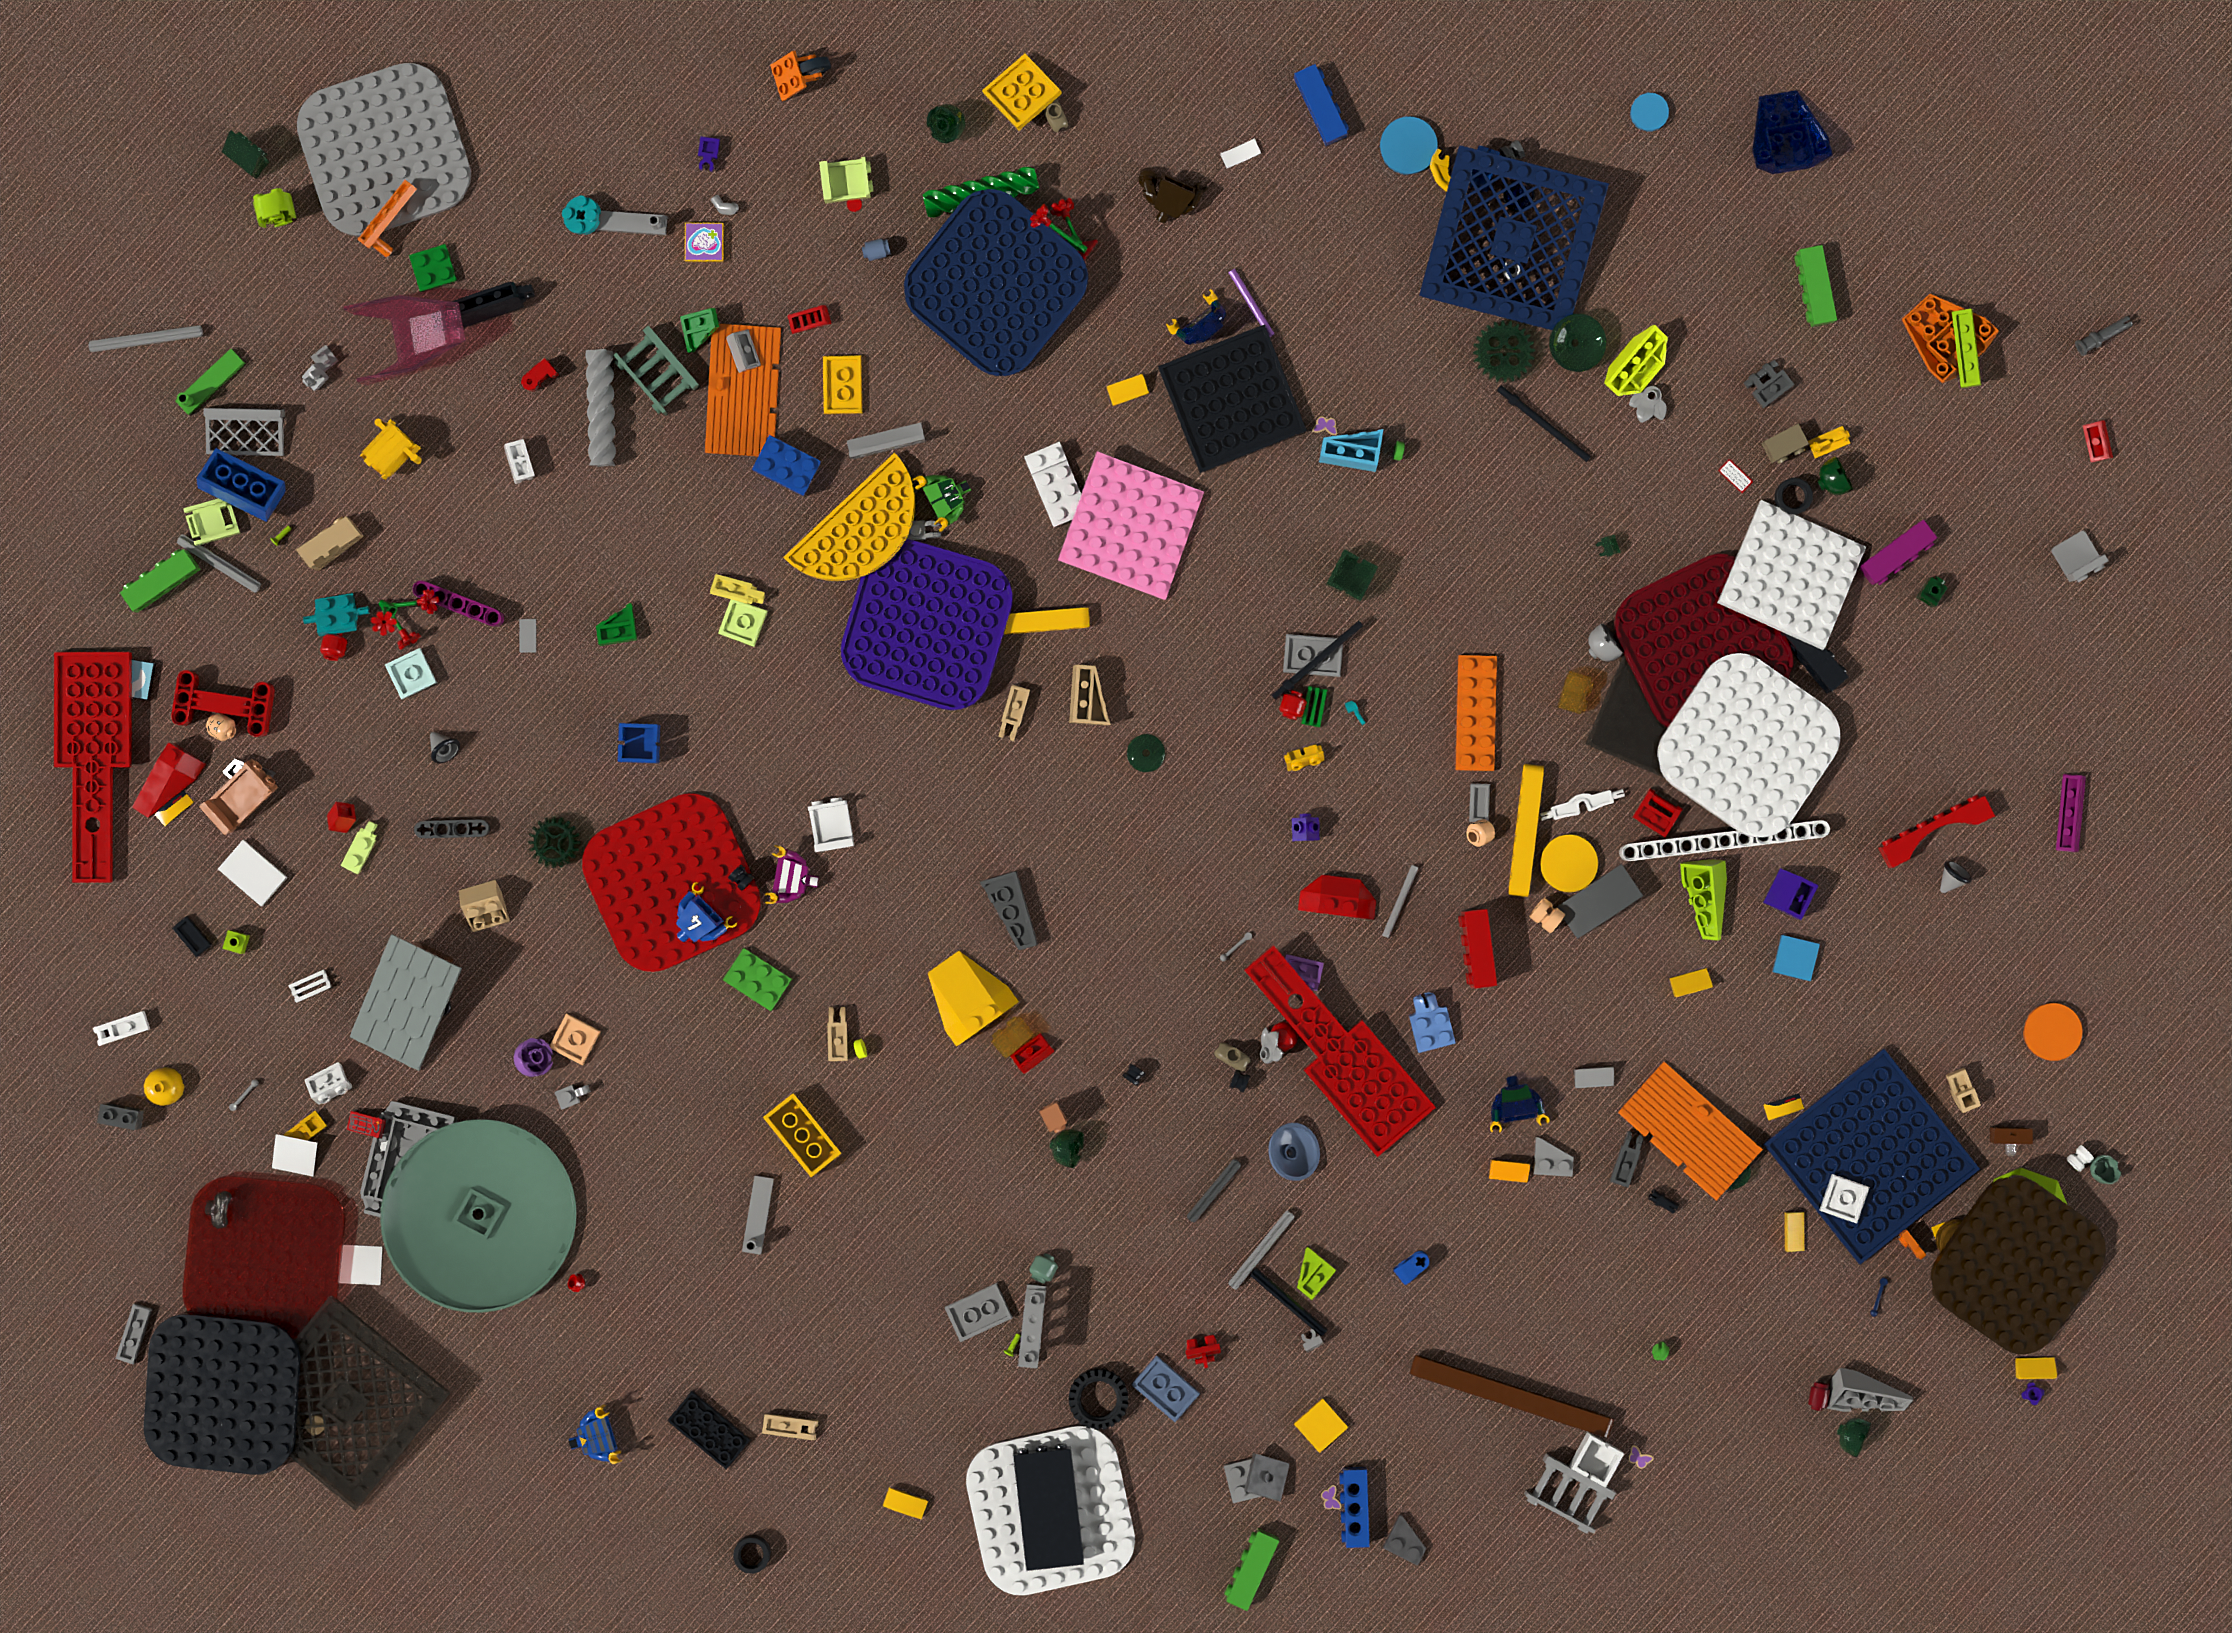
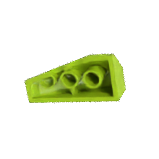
(1707, 889)

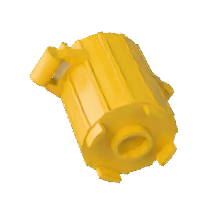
(389, 449)

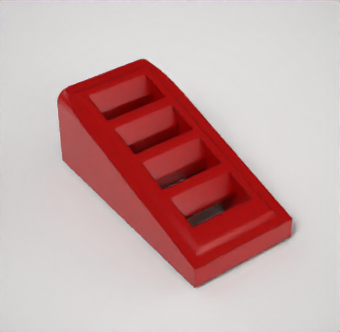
(824, 314)

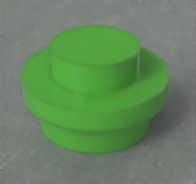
(1660, 1351)

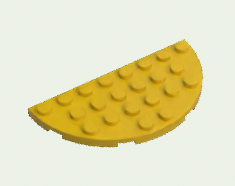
(862, 529)

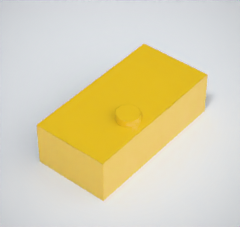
(801, 1135)

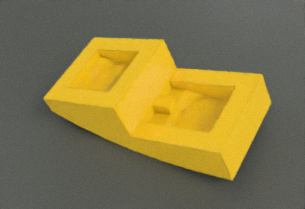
(307, 1127)
(905, 1503)

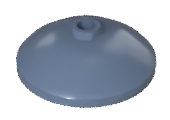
(1302, 1149)

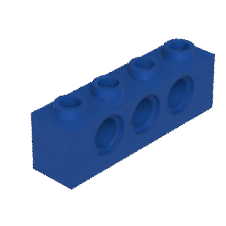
(1360, 1537)

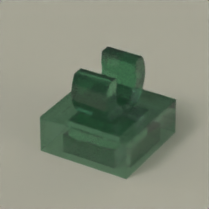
(1610, 546)

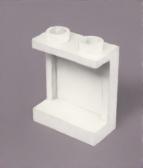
(831, 825)

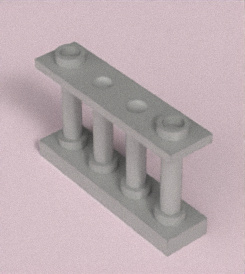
(1032, 1326)
(1585, 1484)

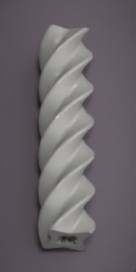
(600, 410)

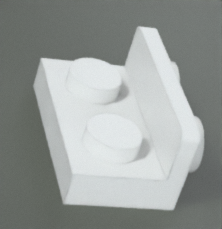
(328, 1084)

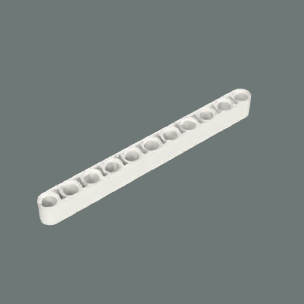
(1714, 839)

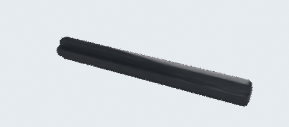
(1290, 1303)

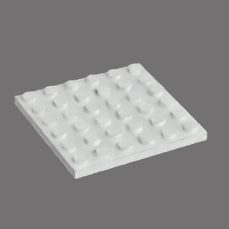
(1791, 575)

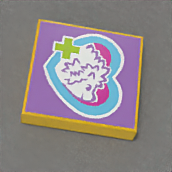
(704, 242)

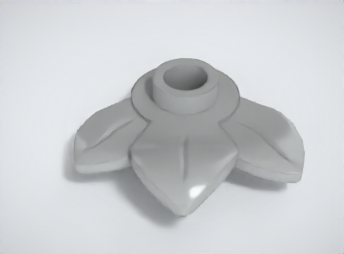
(1648, 407)
(1270, 1050)

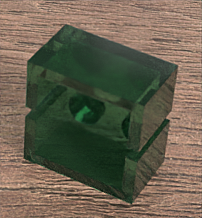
(1351, 576)

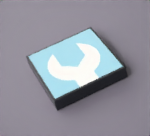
(142, 679)

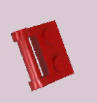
(1652, 817)

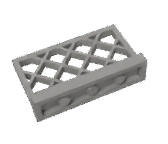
(249, 414)

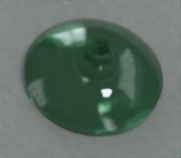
(1589, 347)

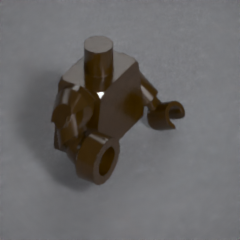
(1172, 196)

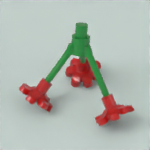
(1063, 209)
(386, 619)

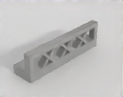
(886, 441)

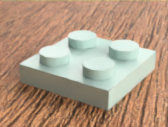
(410, 673)

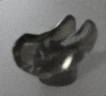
(218, 1209)

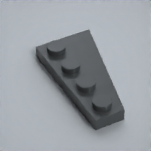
(1010, 903)

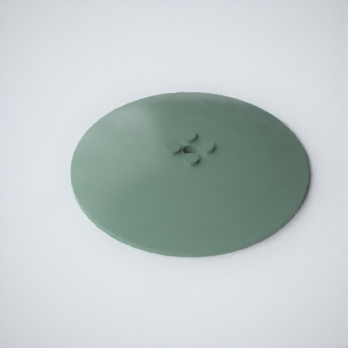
(489, 1259)

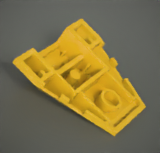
(968, 996)

